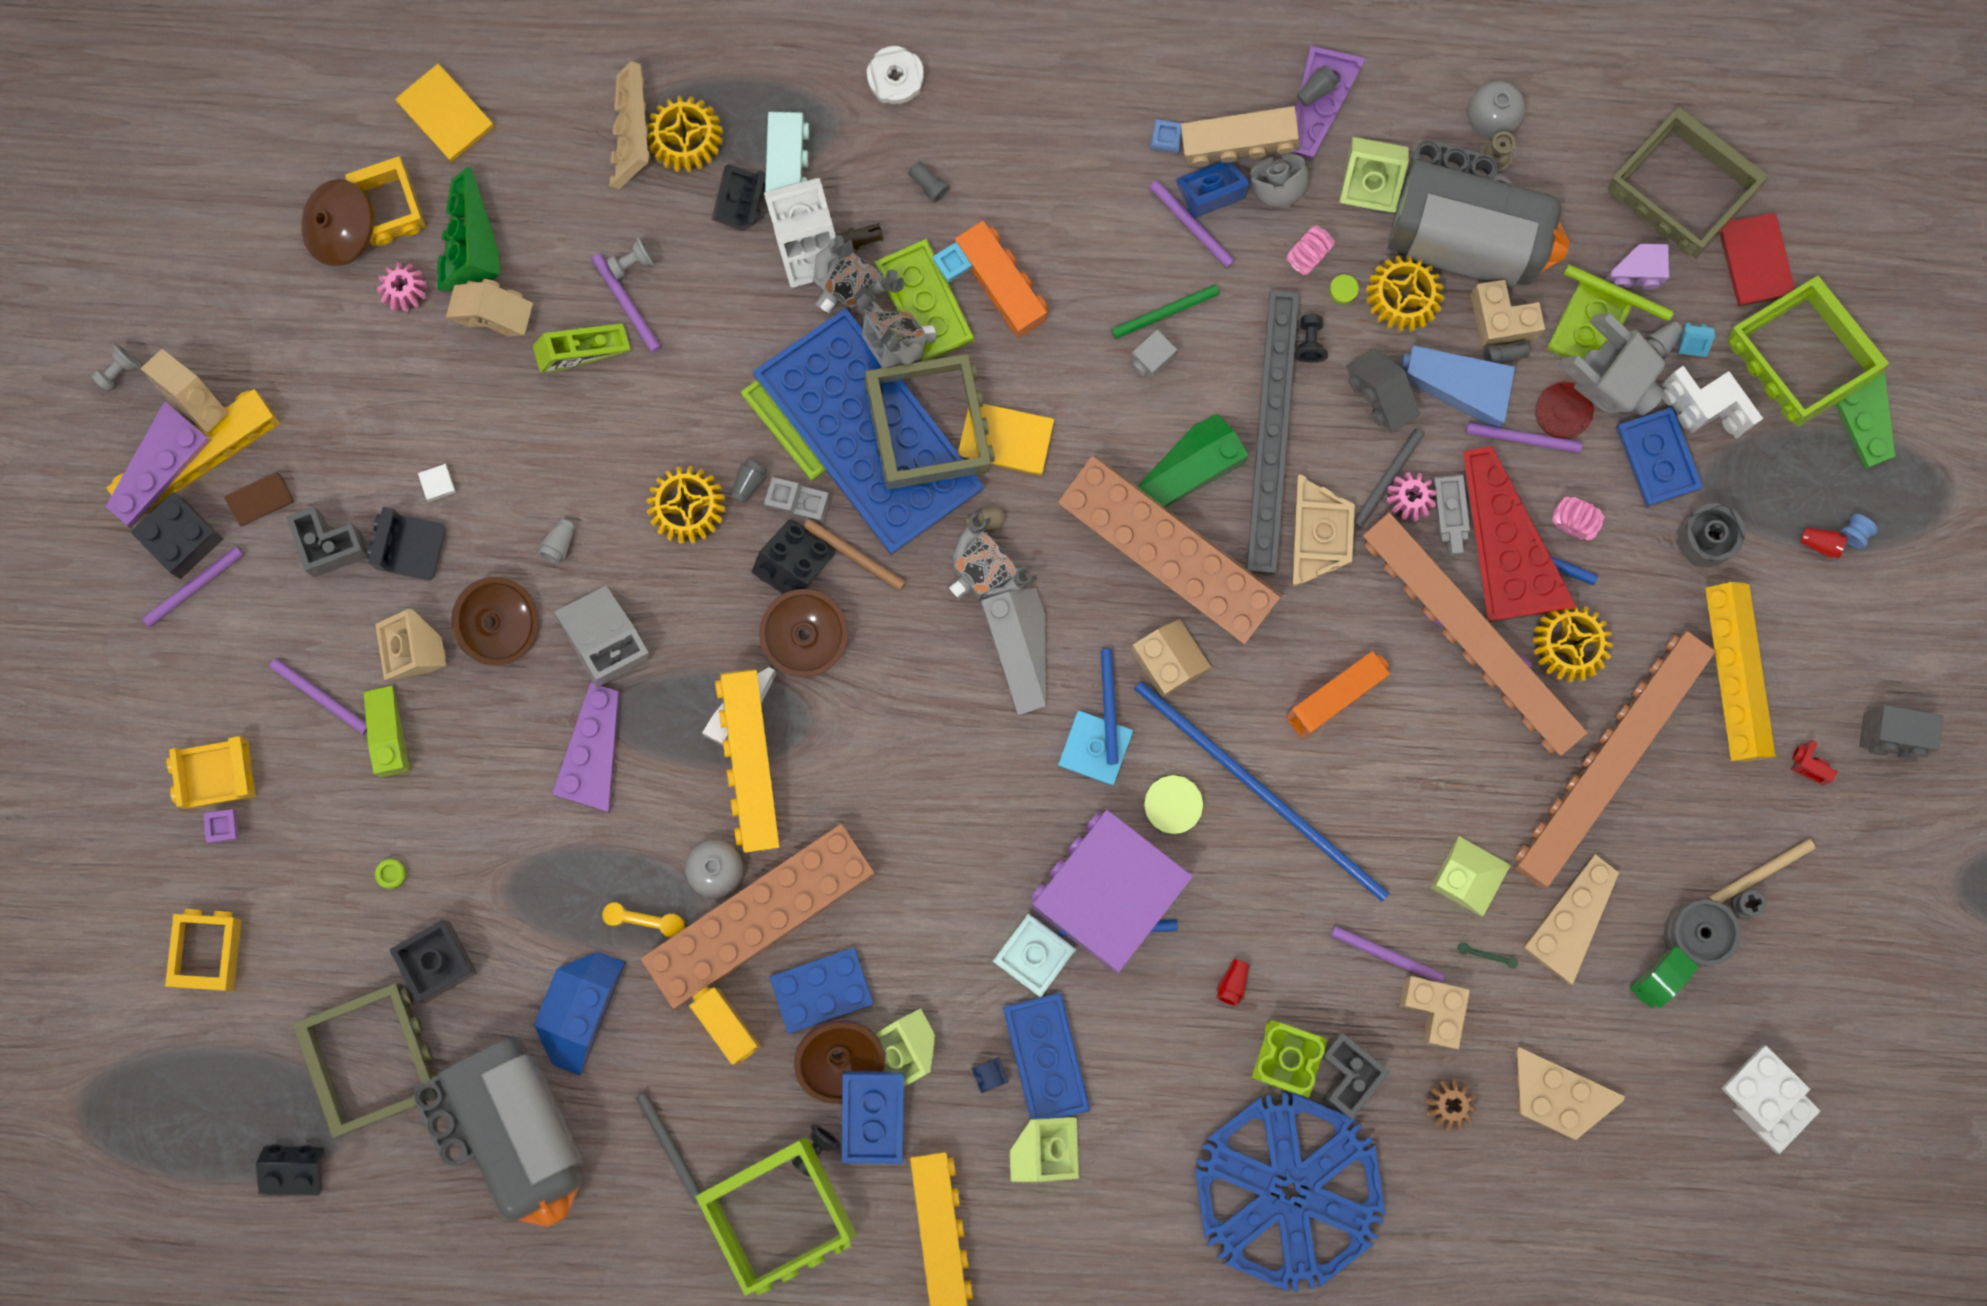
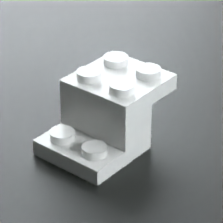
(800, 227)
(1719, 398)
(1770, 1099)

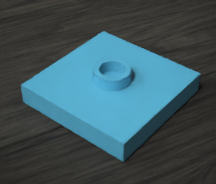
(1087, 749)

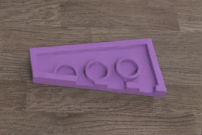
(1318, 117)
(158, 461)
(590, 755)

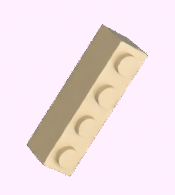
(1240, 136)

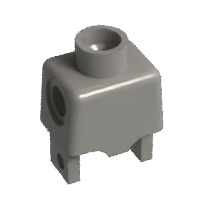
(1619, 373)

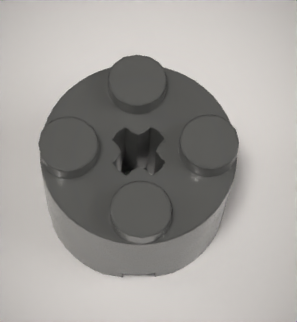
(1708, 519)

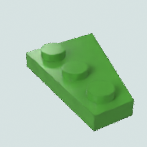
(1869, 422)

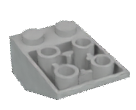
(602, 636)

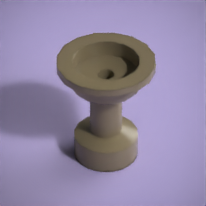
(1500, 149)

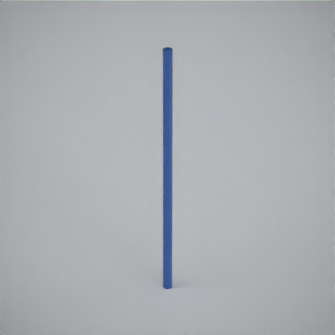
(1263, 792)

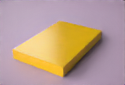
(444, 113)
(1017, 439)

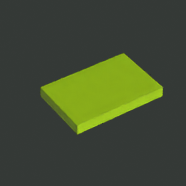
(1574, 332)

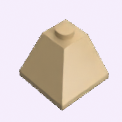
(408, 646)

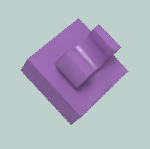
(221, 826)

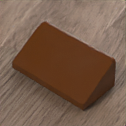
(259, 499)

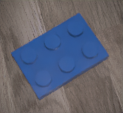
(1659, 457)
(821, 990)
(872, 1117)

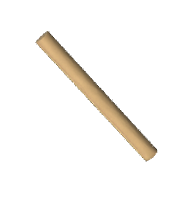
(1763, 871)

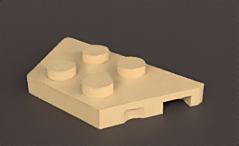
(1320, 532)
(1560, 1097)

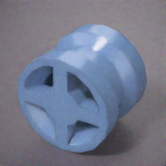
(1859, 531)

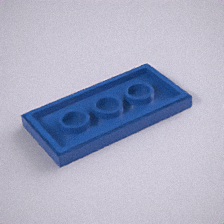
(1046, 1058)

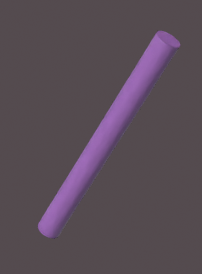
(1192, 224)
(626, 303)
(1524, 437)
(192, 586)
(318, 695)
(1387, 954)

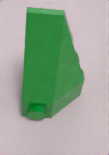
(470, 243)
(1196, 460)

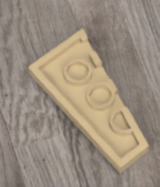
(629, 126)
(1571, 923)

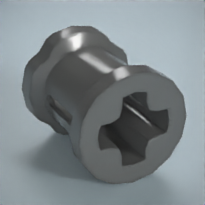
(1740, 899)

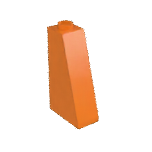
(1338, 694)

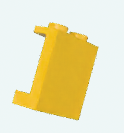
(211, 774)

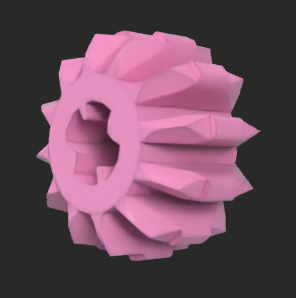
(1310, 250)
(393, 283)
(1400, 498)
(1578, 518)

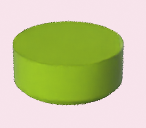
(1343, 289)
(390, 874)

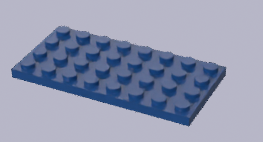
(826, 402)

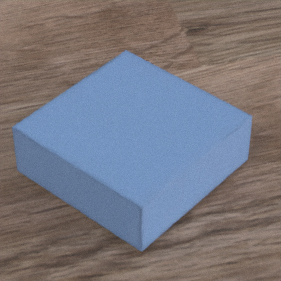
(1166, 136)

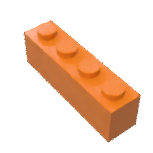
(1002, 280)

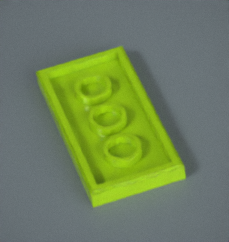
(927, 298)
(782, 430)

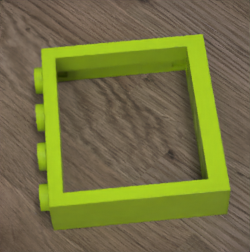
(1839, 322)
(729, 1242)

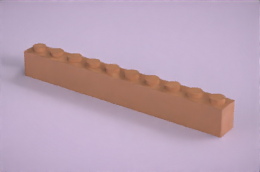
(1475, 634)
(1613, 760)

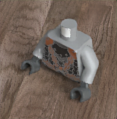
(844, 273)
(892, 336)
(983, 565)

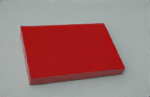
(1757, 259)

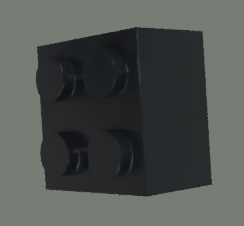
(176, 535)
(433, 961)

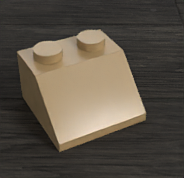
(1170, 658)

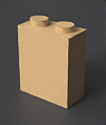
(184, 390)

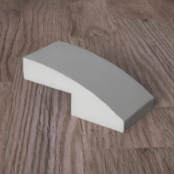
(797, 500)

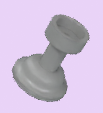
(639, 254)
(123, 360)

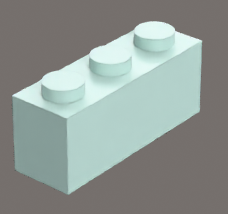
(786, 149)

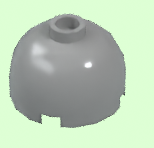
(1496, 108)
(1280, 181)
(714, 869)

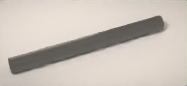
(1388, 478)
(669, 1146)

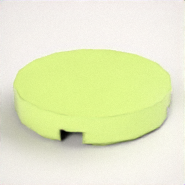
(1173, 805)

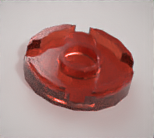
(1563, 411)

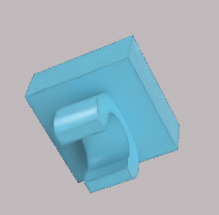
(952, 262)
(1696, 340)

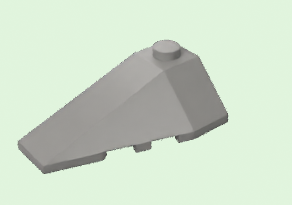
(1019, 639)

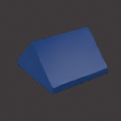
(1212, 188)

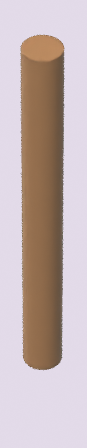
(854, 554)

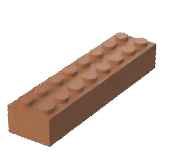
(1169, 549)
(758, 917)

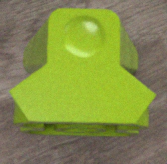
(1289, 1058)

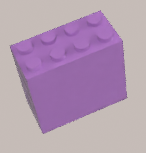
(1110, 890)

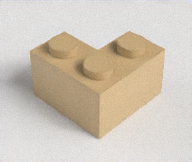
(490, 307)
(1499, 321)
(1445, 1009)

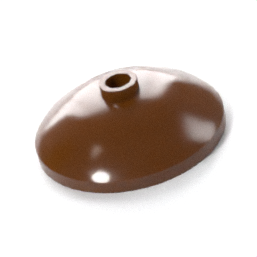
(337, 222)
(797, 612)
(512, 617)
(822, 1071)

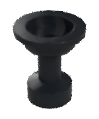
(1311, 350)
(822, 1141)

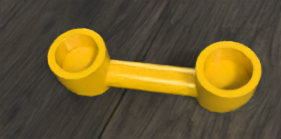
(616, 914)

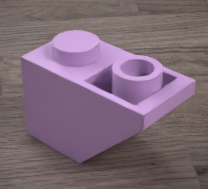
(1643, 267)

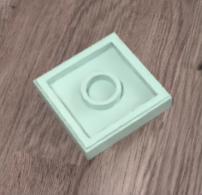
(1034, 955)

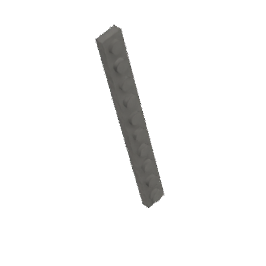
(1272, 432)

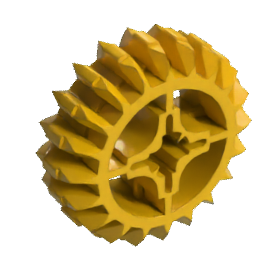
(695, 133)
(1415, 298)
(696, 504)
(1574, 654)

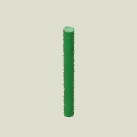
(1165, 311)

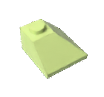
(1470, 876)
(908, 1046)
(1046, 1151)

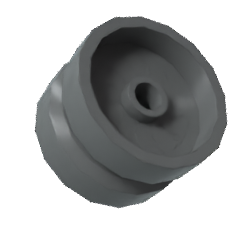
(1719, 928)

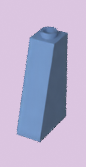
(1461, 381)

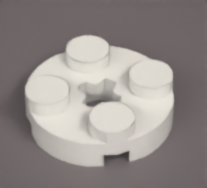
(904, 62)

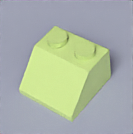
(1374, 174)

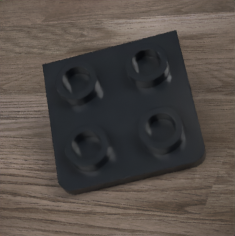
(405, 545)
(792, 558)

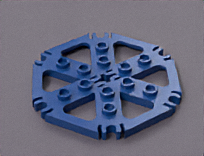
(1268, 1209)

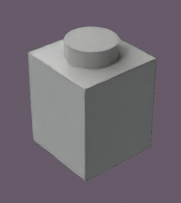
(1153, 355)

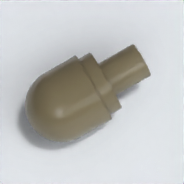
(994, 513)

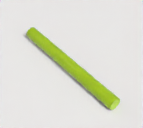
(1618, 292)

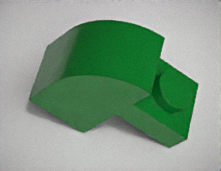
(1664, 978)

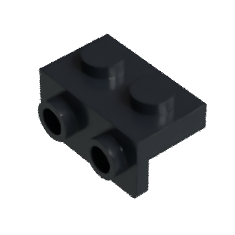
(739, 197)
(289, 1170)

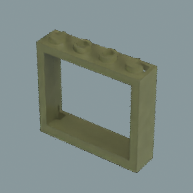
(1713, 149)
(898, 479)
(320, 1072)

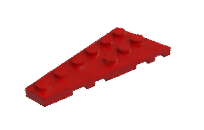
(1513, 560)

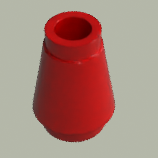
(1824, 541)
(1233, 984)

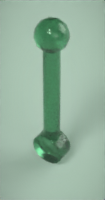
(1463, 948)

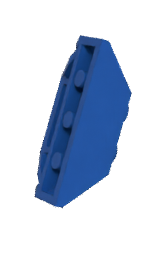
(576, 1009)

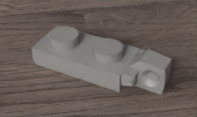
(1452, 512)

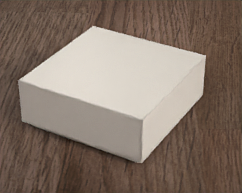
(437, 482)

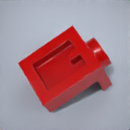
(1815, 768)

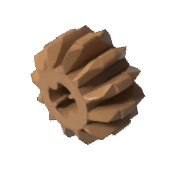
(1450, 1117)

